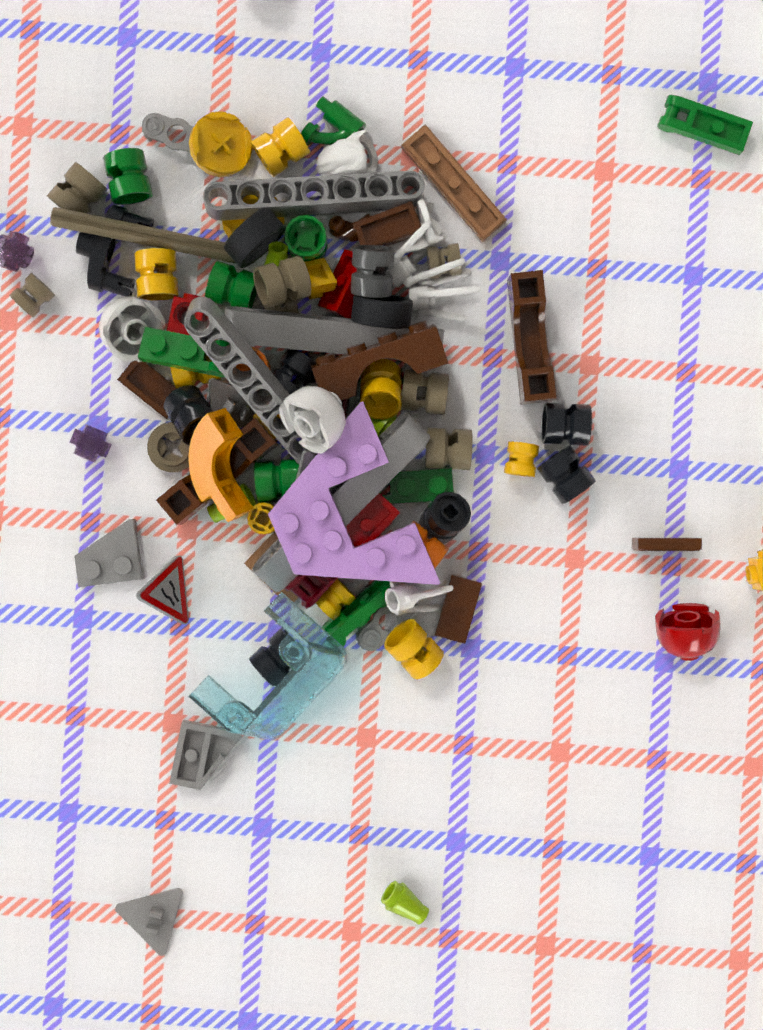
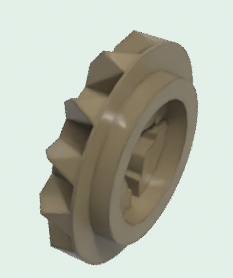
(157, 449)

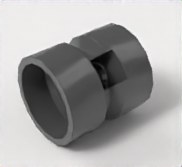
(372, 272)

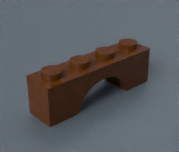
(418, 348)
(532, 357)
(182, 500)

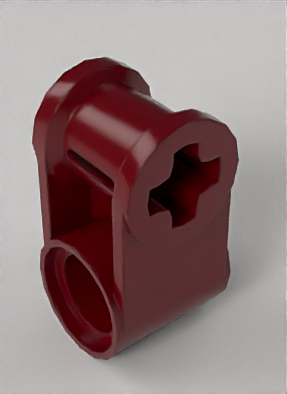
(314, 586)

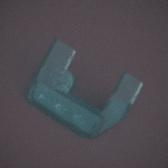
(314, 663)

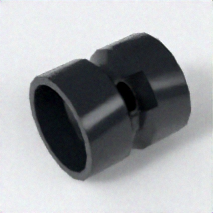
(297, 364)
(186, 409)
(566, 424)
(566, 474)
(445, 516)
(268, 661)

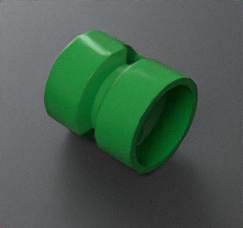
(127, 171)
(306, 238)
(230, 286)
(274, 480)

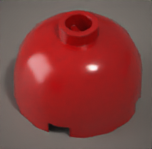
(688, 630)

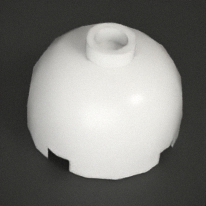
(124, 324)
(314, 416)

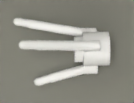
(404, 266)
(424, 295)
(403, 597)

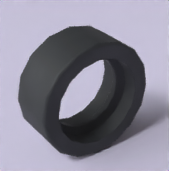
(253, 237)
(383, 312)

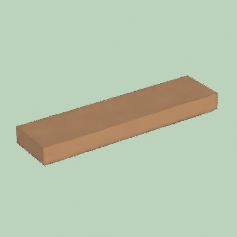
(453, 183)

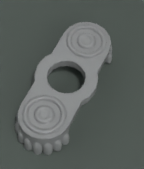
(157, 127)
(372, 635)

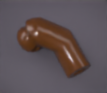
(343, 229)

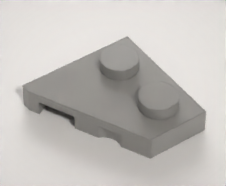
(111, 558)
(200, 753)

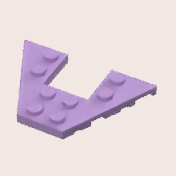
(315, 532)

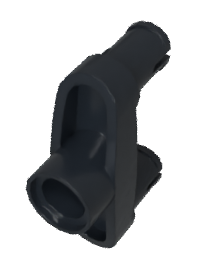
(101, 250)

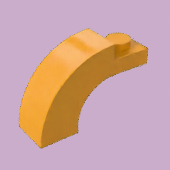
(211, 467)

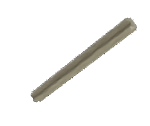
(139, 234)

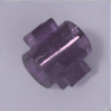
(15, 251)
(90, 443)

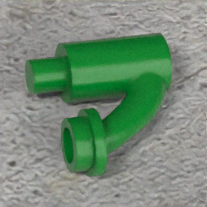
(338, 117)

